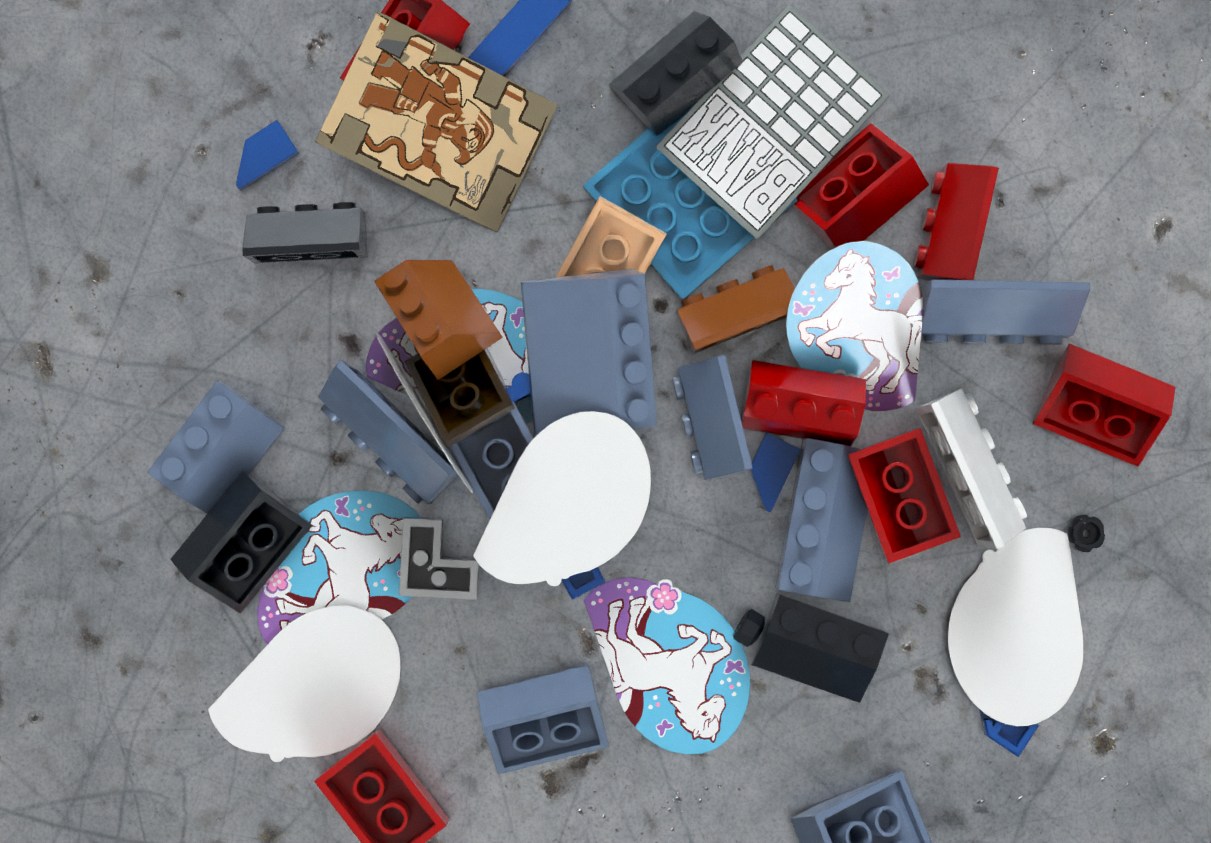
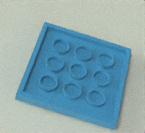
(654, 189)

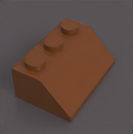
(735, 308)
(438, 312)

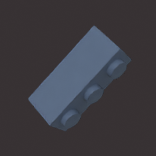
(712, 418)
(215, 446)
(542, 719)

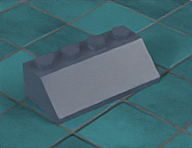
(823, 524)

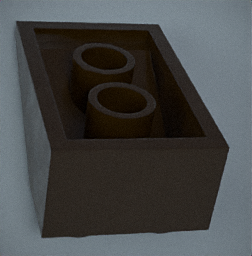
(463, 398)

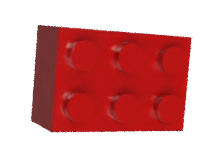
(381, 795)

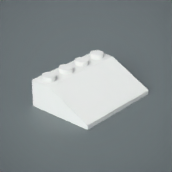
(971, 469)

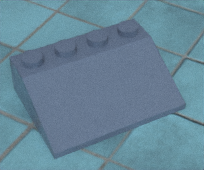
(1002, 310)
(589, 347)
(387, 432)
(869, 814)

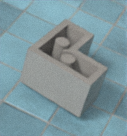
(425, 571)

